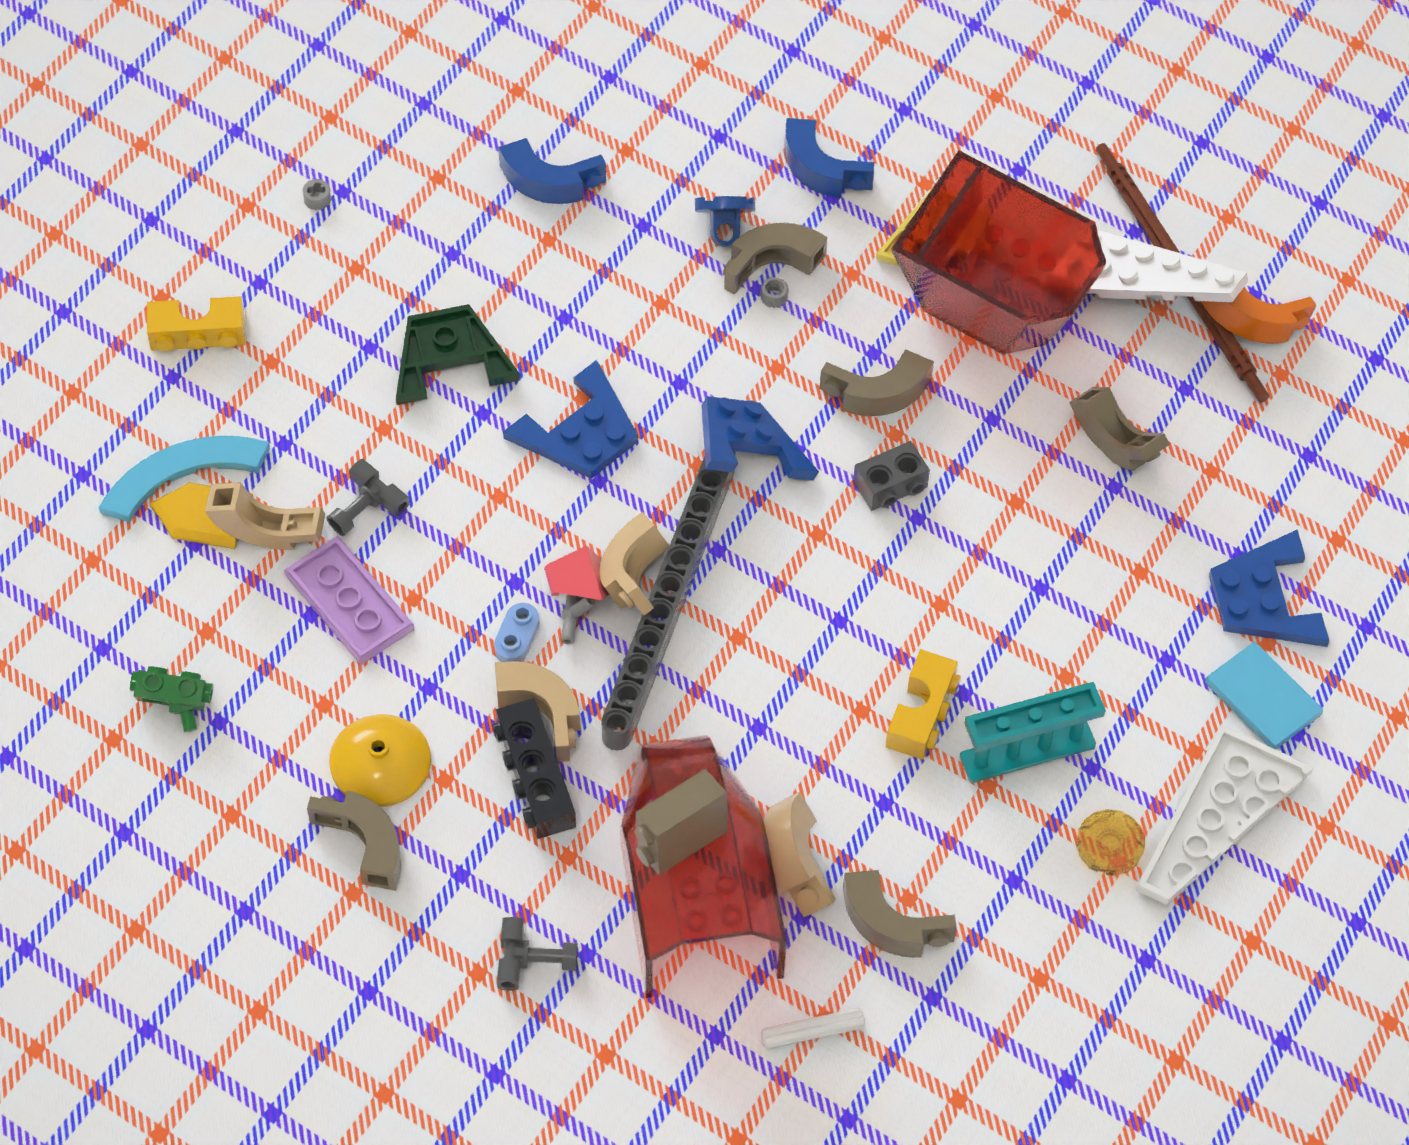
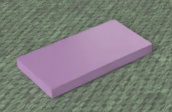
(349, 600)

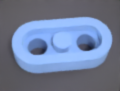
(517, 630)

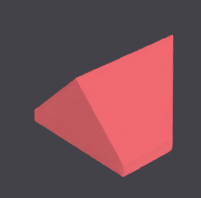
(576, 575)

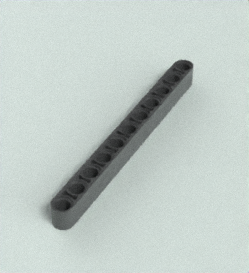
(665, 605)

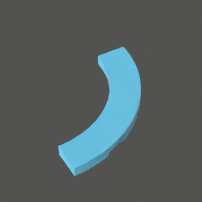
(178, 461)

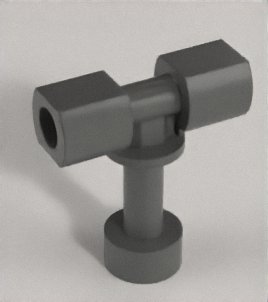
(372, 493)
(518, 954)

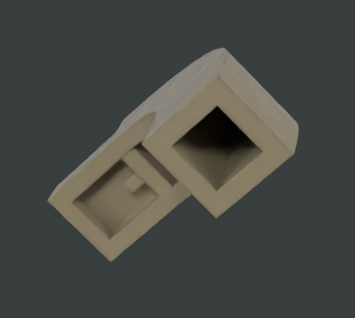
(771, 244)
(881, 393)
(1113, 432)
(372, 825)
(884, 925)

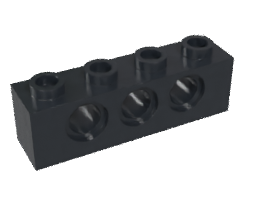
(525, 721)

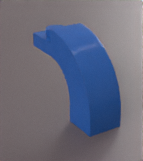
(818, 169)
(547, 181)

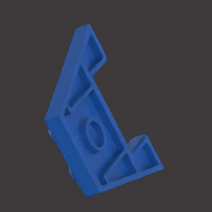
(748, 428)
(588, 437)
(1252, 597)

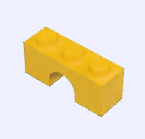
(219, 327)
(915, 728)

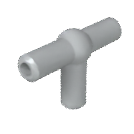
(571, 614)

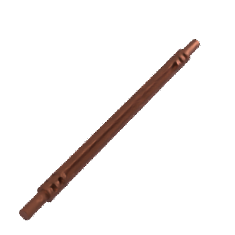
(1159, 237)

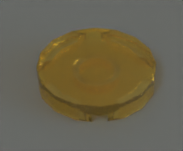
(1110, 842)

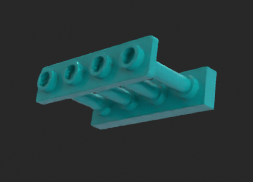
(1031, 732)

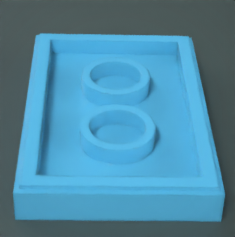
(1264, 696)

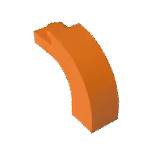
(1261, 320)

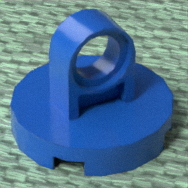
(725, 211)

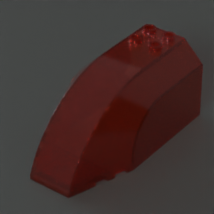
(717, 890)

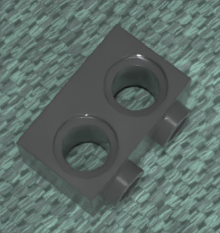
(888, 470)

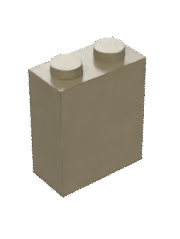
(681, 822)

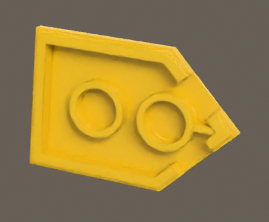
(186, 518)

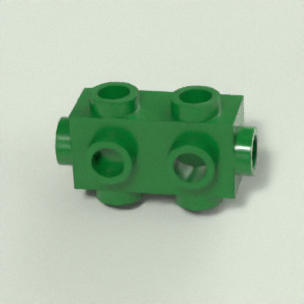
(180, 693)

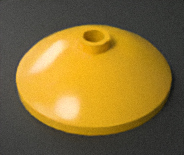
(385, 775)

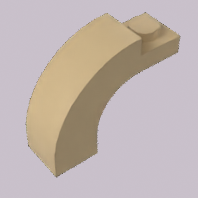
(259, 524)
(626, 560)
(523, 681)
(793, 864)

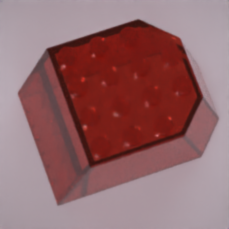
(998, 257)

